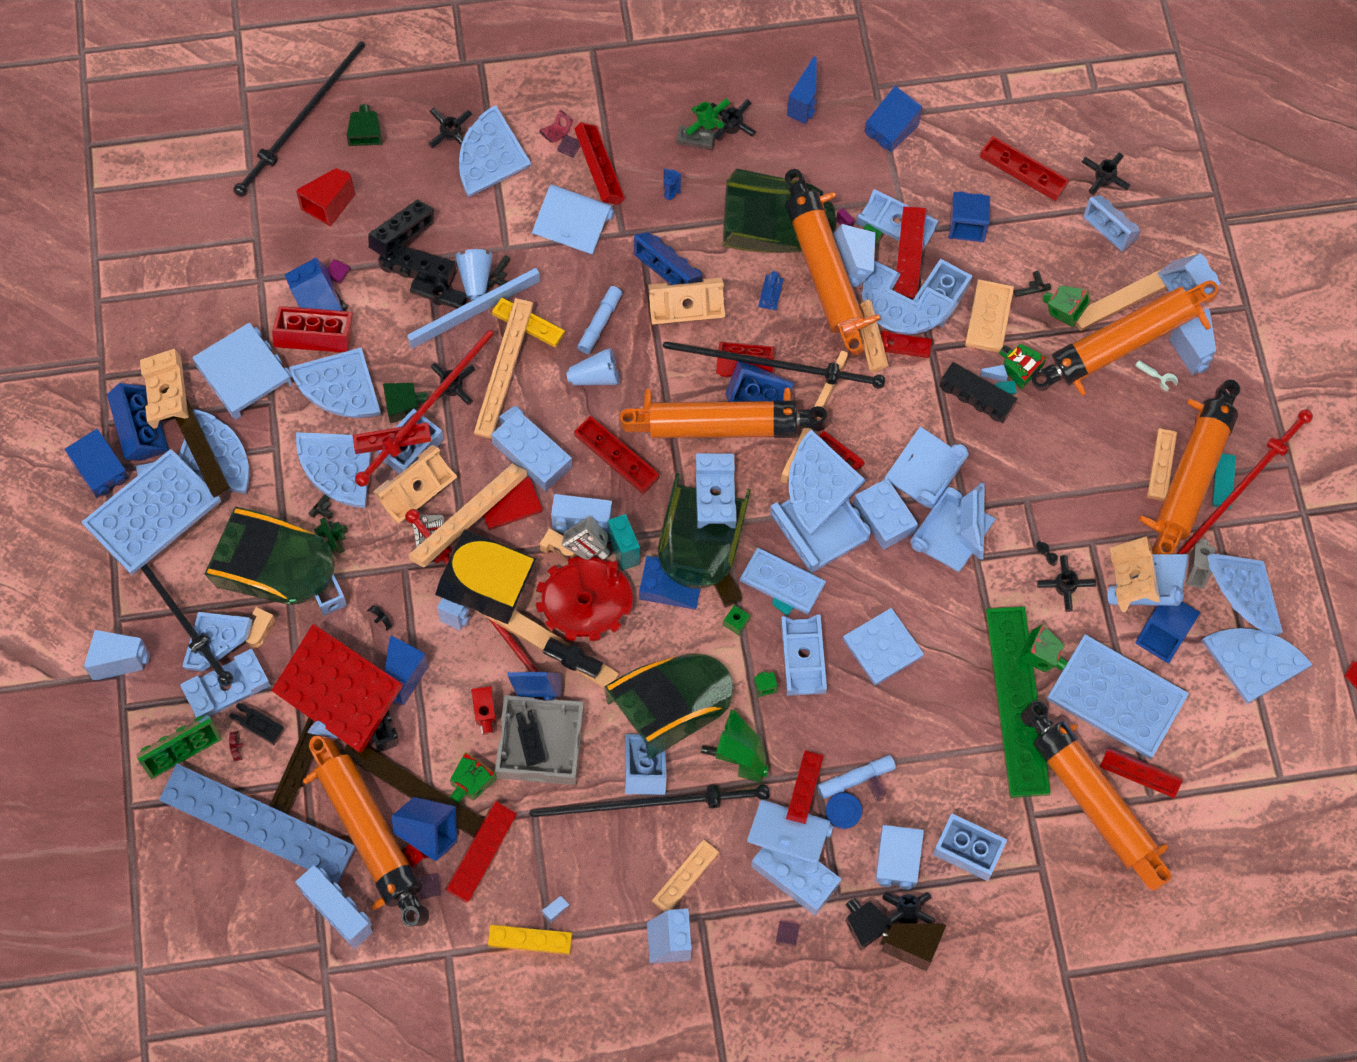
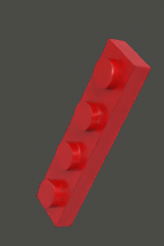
(371, 441)
(1141, 772)
(804, 787)

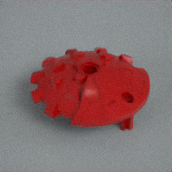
(588, 581)

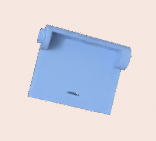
(572, 219)
(930, 468)
(939, 535)
(1170, 579)
(789, 837)

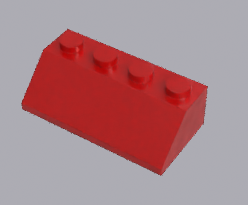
(312, 329)

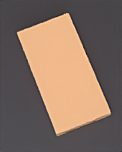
(989, 316)

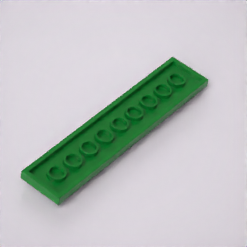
(1014, 692)

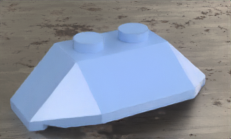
(972, 520)

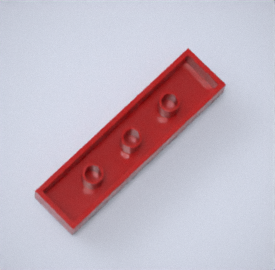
(599, 163)
(1024, 168)
(910, 251)
(616, 455)
(480, 852)

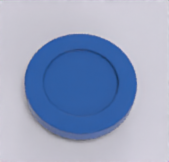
(843, 811)

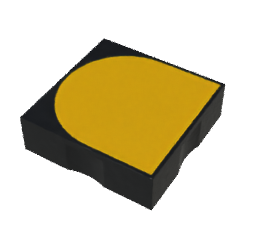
(485, 576)

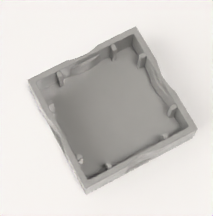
(560, 734)

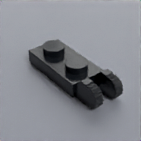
(258, 724)
(530, 740)

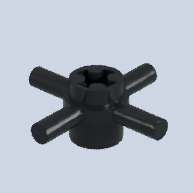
(733, 120)
(449, 122)
(1106, 173)
(457, 384)
(1071, 583)
(908, 909)

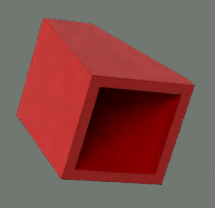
(327, 195)

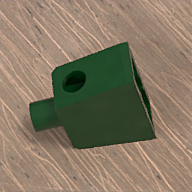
(364, 128)
(401, 400)

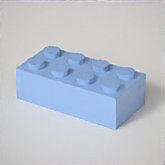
(531, 450)
(801, 880)
(336, 909)

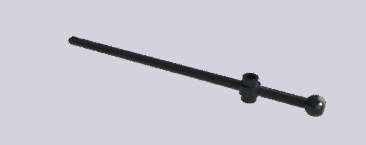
(268, 157)
(831, 373)
(199, 642)
(712, 797)

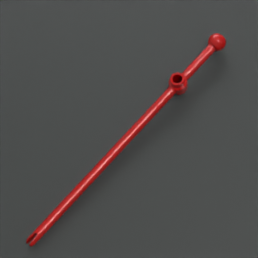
(390, 444)
(1276, 447)
(413, 517)

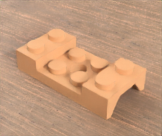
(667, 301)
(160, 373)
(399, 495)
(1132, 560)

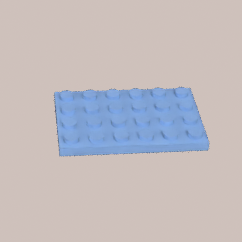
(151, 511)
(1117, 696)

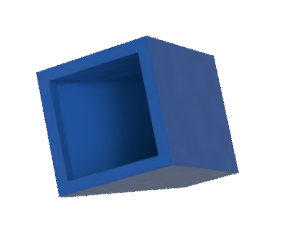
(893, 119)
(969, 216)
(96, 463)
(1167, 630)
(406, 666)
(426, 826)

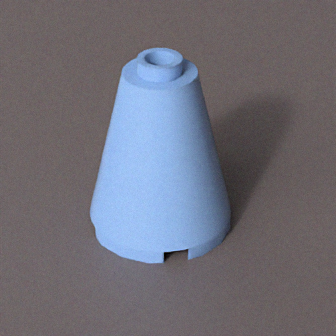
(474, 271)
(595, 370)

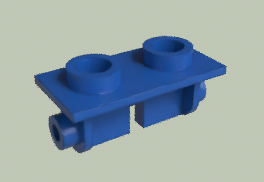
(672, 183)
(771, 291)

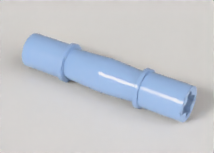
(599, 320)
(856, 777)

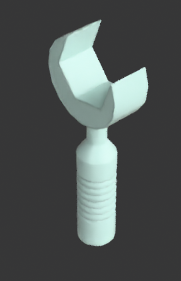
(1152, 372)

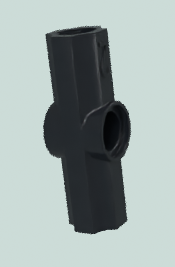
(428, 290)
(572, 657)

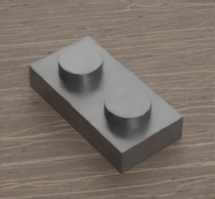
(700, 138)

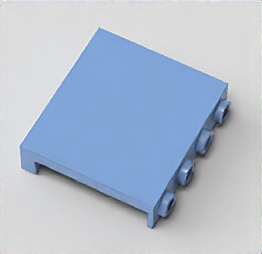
(241, 369)
(832, 540)

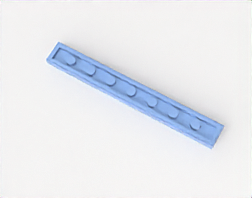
(473, 308)

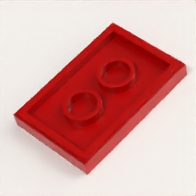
(514, 506)

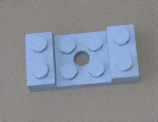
(881, 212)
(715, 472)
(806, 674)
(206, 694)

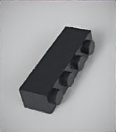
(977, 392)

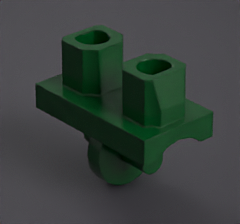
(334, 533)

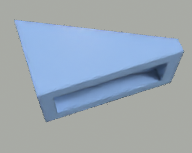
(996, 372)
(505, 416)
(319, 729)
(553, 910)

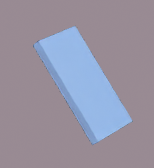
(782, 581)

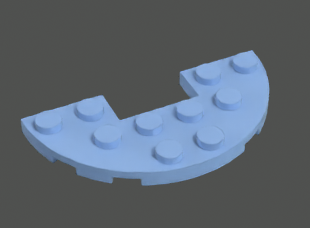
(899, 312)

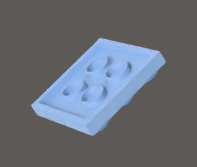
(883, 646)

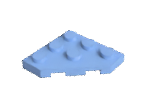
(225, 634)

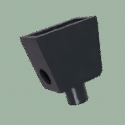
(865, 923)

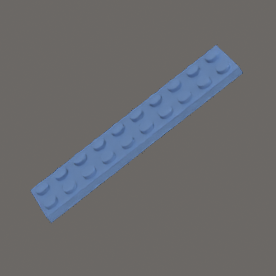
(257, 822)

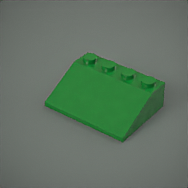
(178, 746)

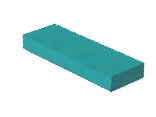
(1223, 479)

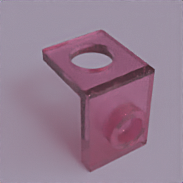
(557, 131)

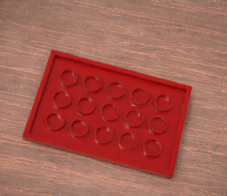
(337, 687)

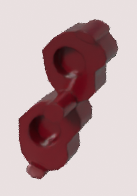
(233, 746)

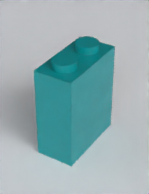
(623, 542)

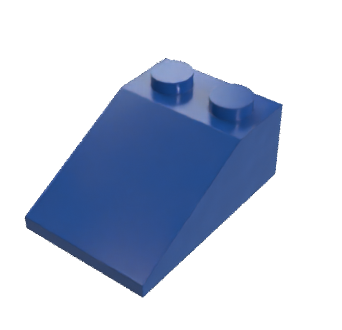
(802, 98)
(313, 286)
(755, 384)
(661, 589)
(536, 684)

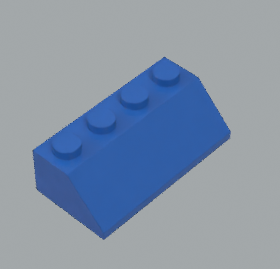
(664, 260)
(135, 434)

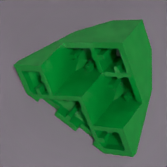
(742, 747)

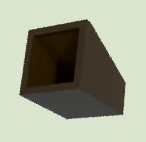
(913, 942)

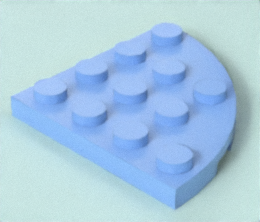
(489, 153)
(338, 384)
(226, 449)
(332, 466)
(819, 482)
(1247, 590)
(1255, 660)

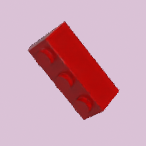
(726, 367)

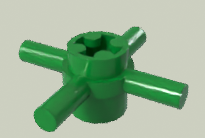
(707, 116)

